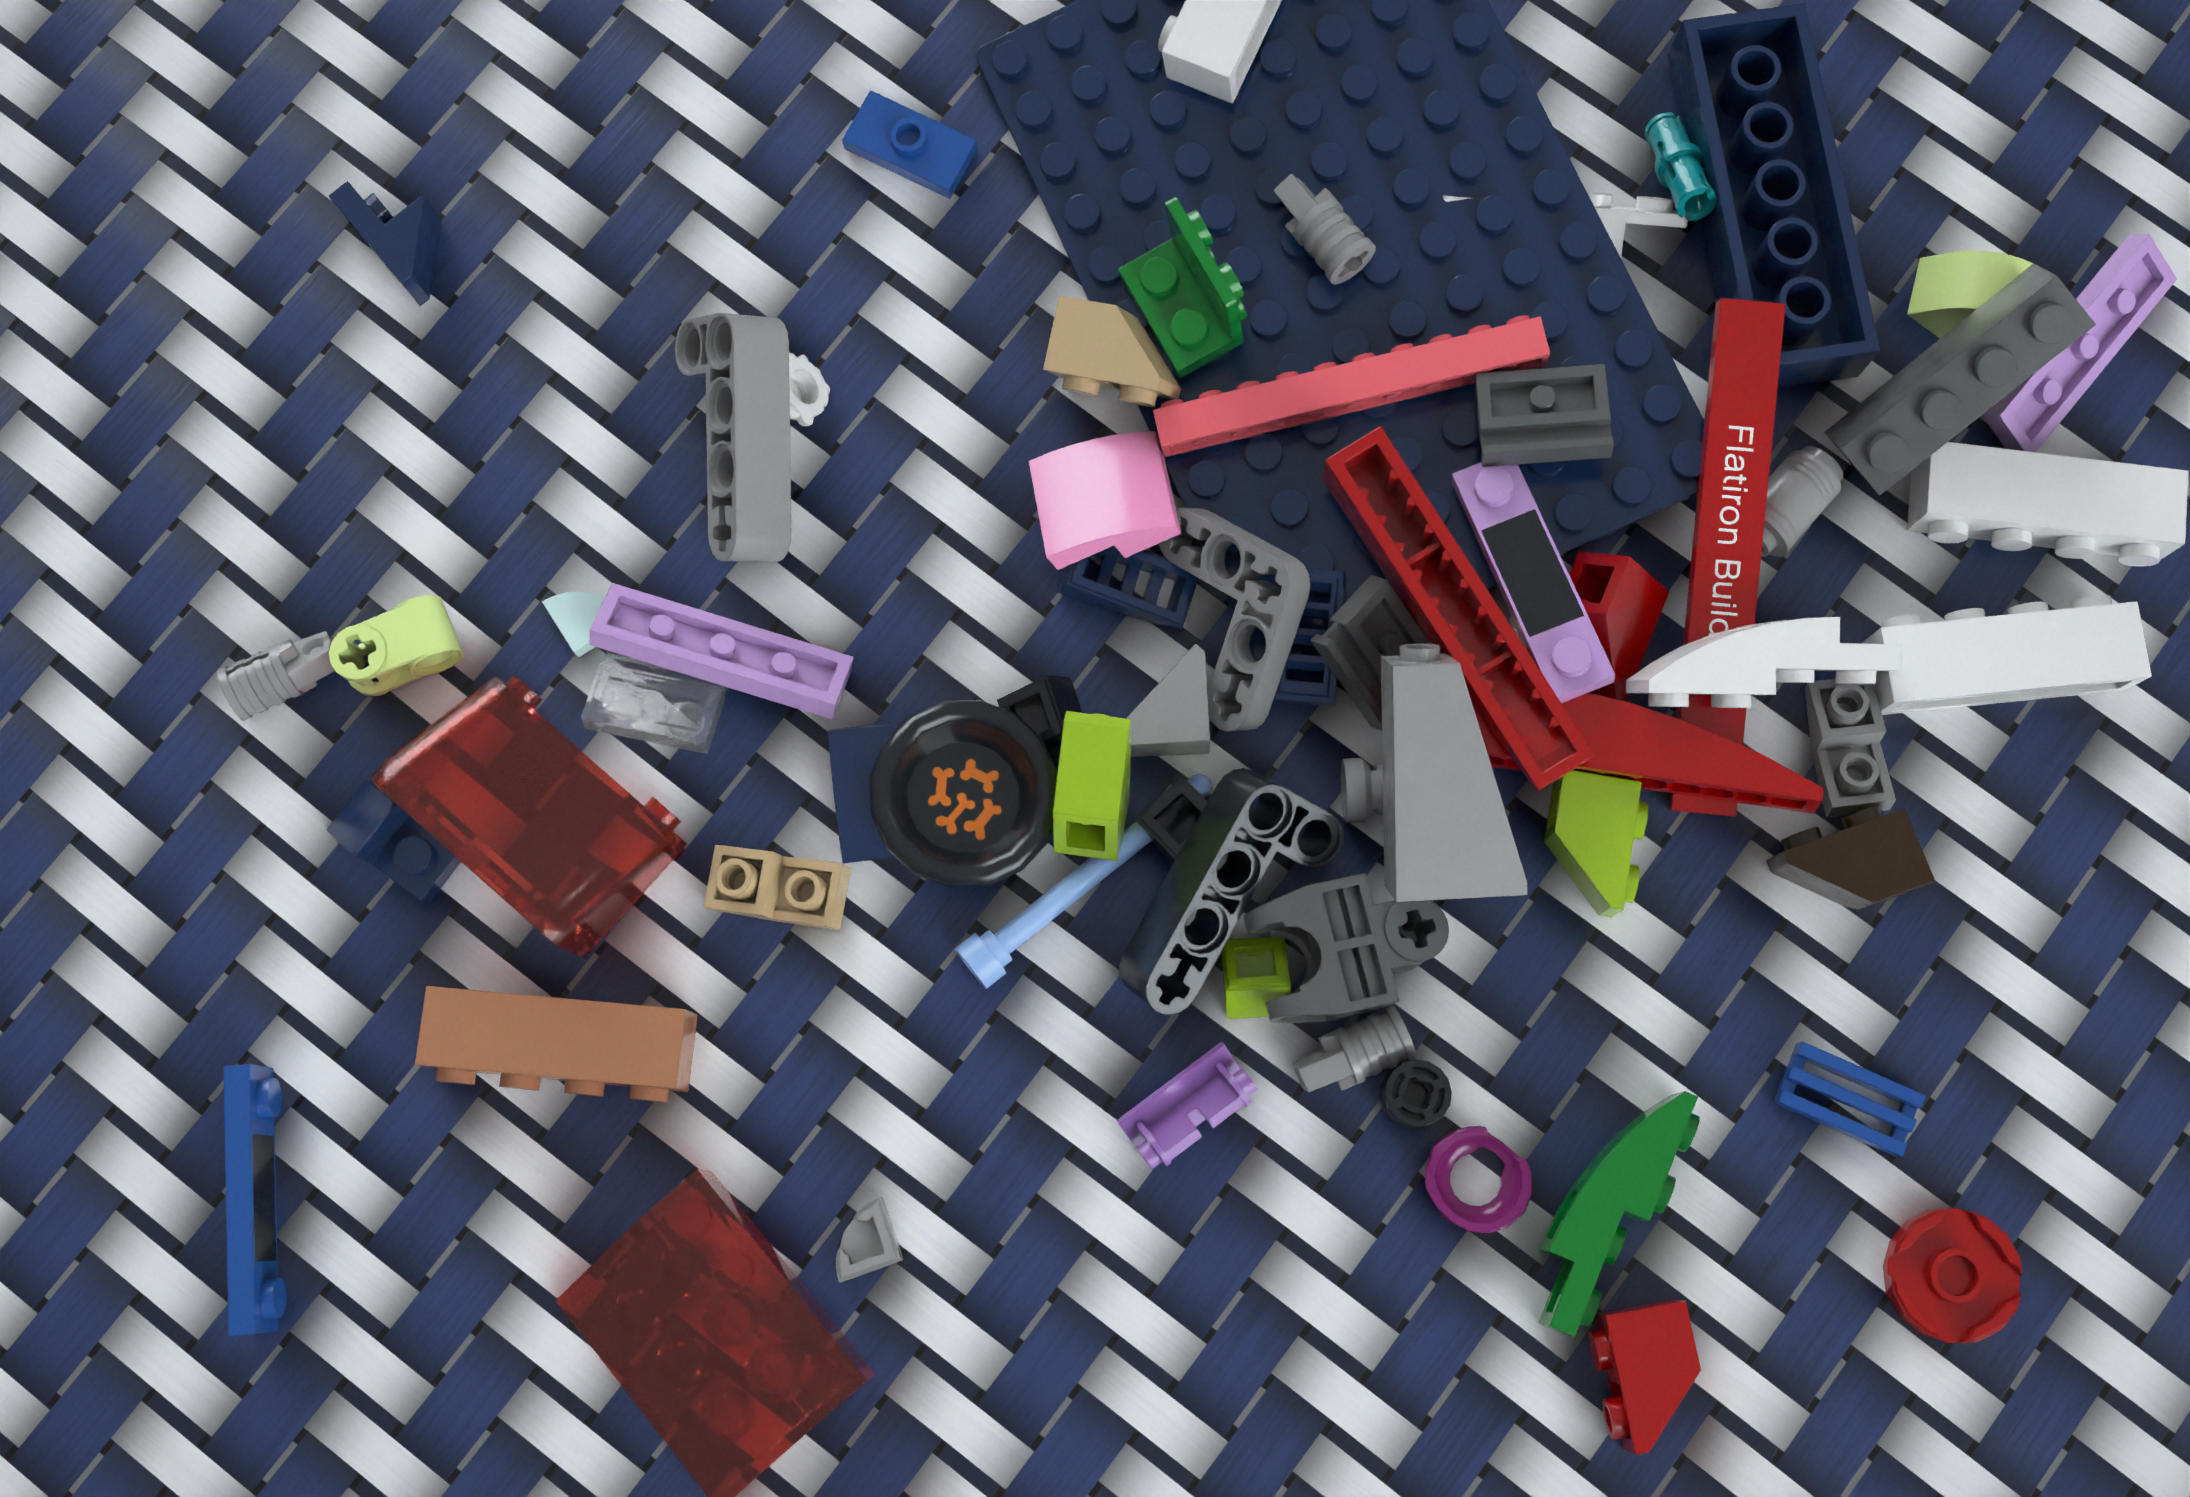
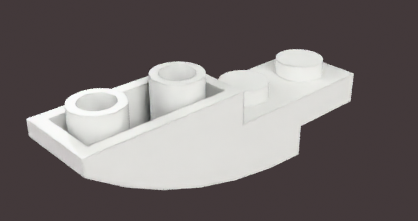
(1755, 658)

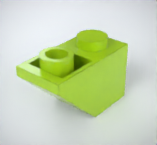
(1092, 785)
(1593, 836)

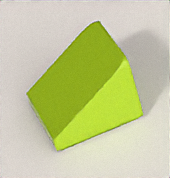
(1254, 974)

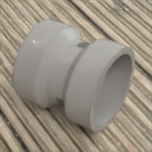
(1360, 789)

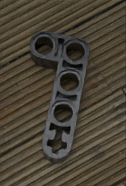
(1173, 978)

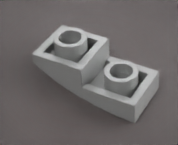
(1847, 747)

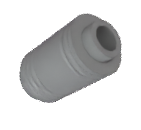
(1797, 496)

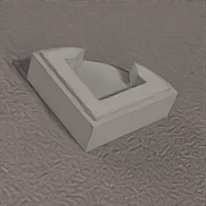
(867, 1242)

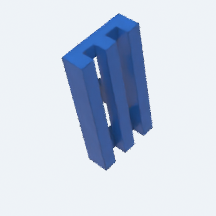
(1901, 1120)

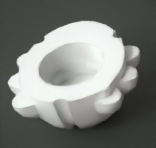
(807, 390)

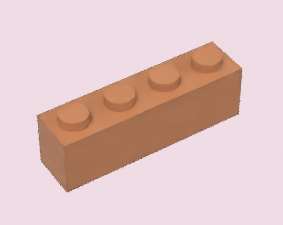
(556, 1040)

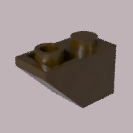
(1859, 865)

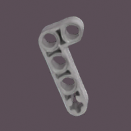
(745, 431)

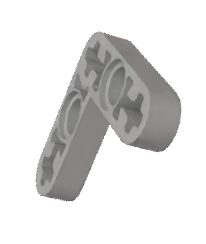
(1256, 607)

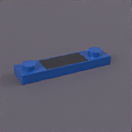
(254, 1289)

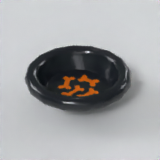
(963, 793)

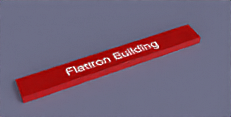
(1731, 499)

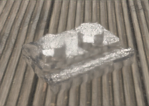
(653, 704)

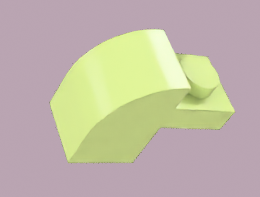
(1957, 284)

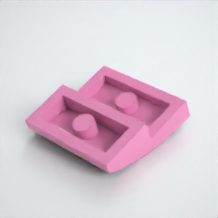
(1104, 497)

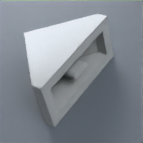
(1175, 712)

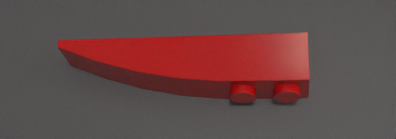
(1454, 607)
(1673, 757)

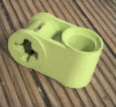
(402, 644)

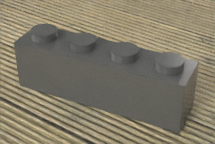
(1960, 377)

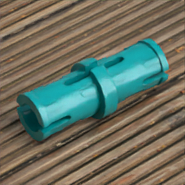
(1680, 166)

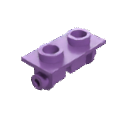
(1203, 1091)

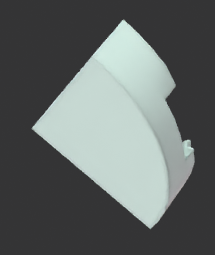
(574, 617)

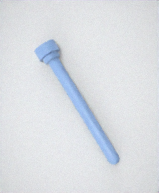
(991, 952)

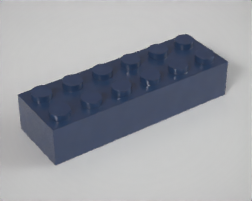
(1782, 206)

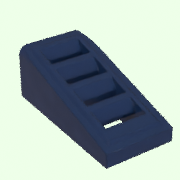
(1121, 601)
(1313, 693)

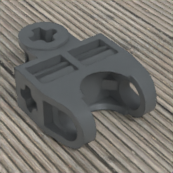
(1347, 947)

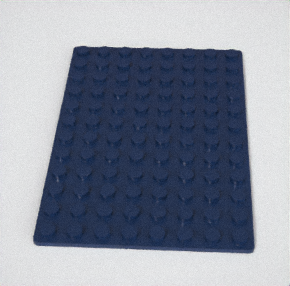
(1389, 117)

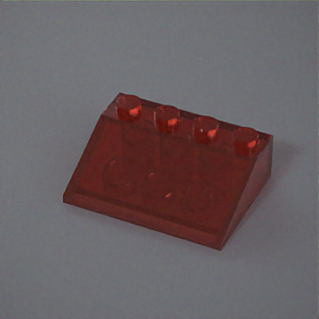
(714, 1336)

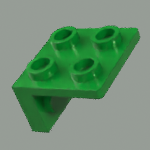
(1185, 295)

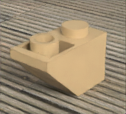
(1106, 348)

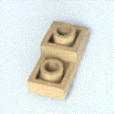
(777, 887)

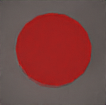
(1953, 1275)

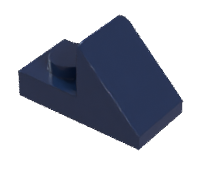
(401, 242)
(393, 842)

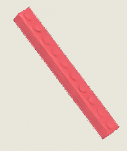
(1351, 386)

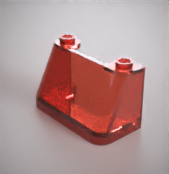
(532, 814)

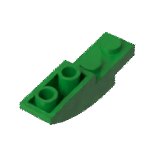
(1624, 1180)

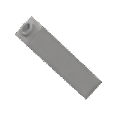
(1439, 789)

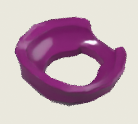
(1511, 1198)

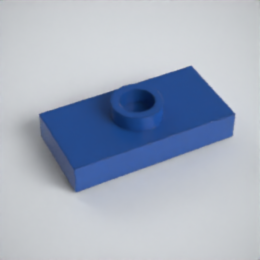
(910, 144)

